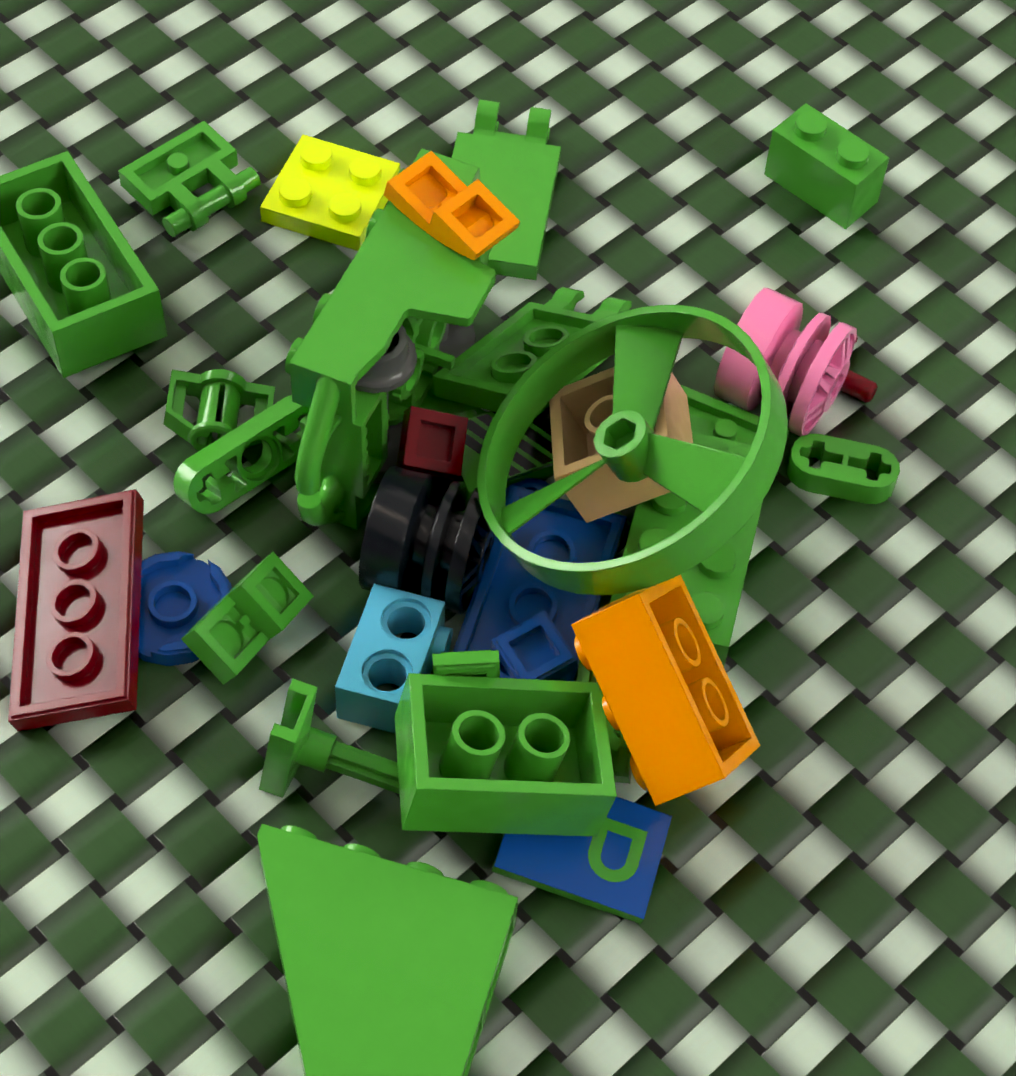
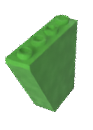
(382, 956)

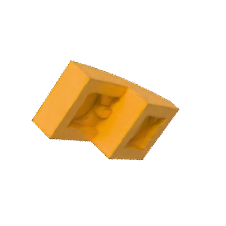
(445, 208)

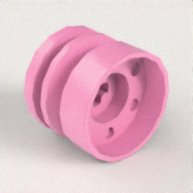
(806, 363)

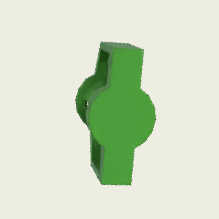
(215, 390)

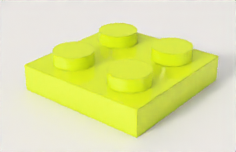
(328, 192)

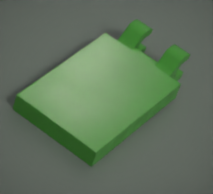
(521, 175)
(499, 359)

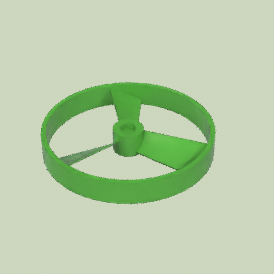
(712, 480)

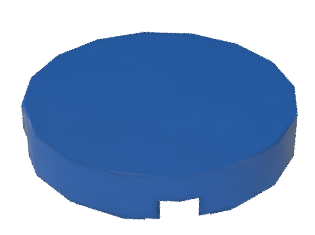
(173, 599)

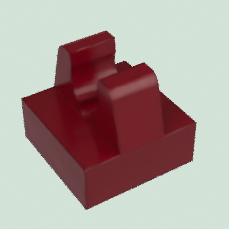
(432, 442)

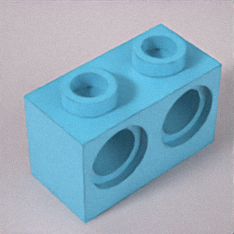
(383, 658)

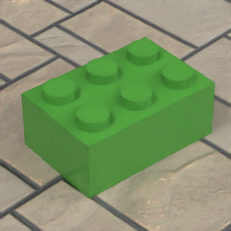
(503, 756)

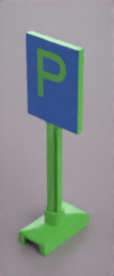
(602, 871)

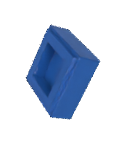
(535, 650)

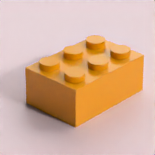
(665, 690)

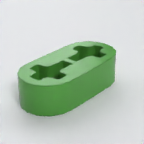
(843, 468)

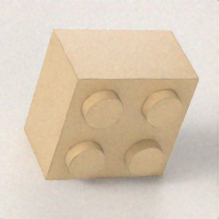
(574, 420)

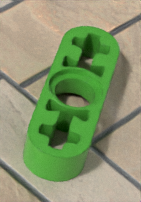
(226, 456)

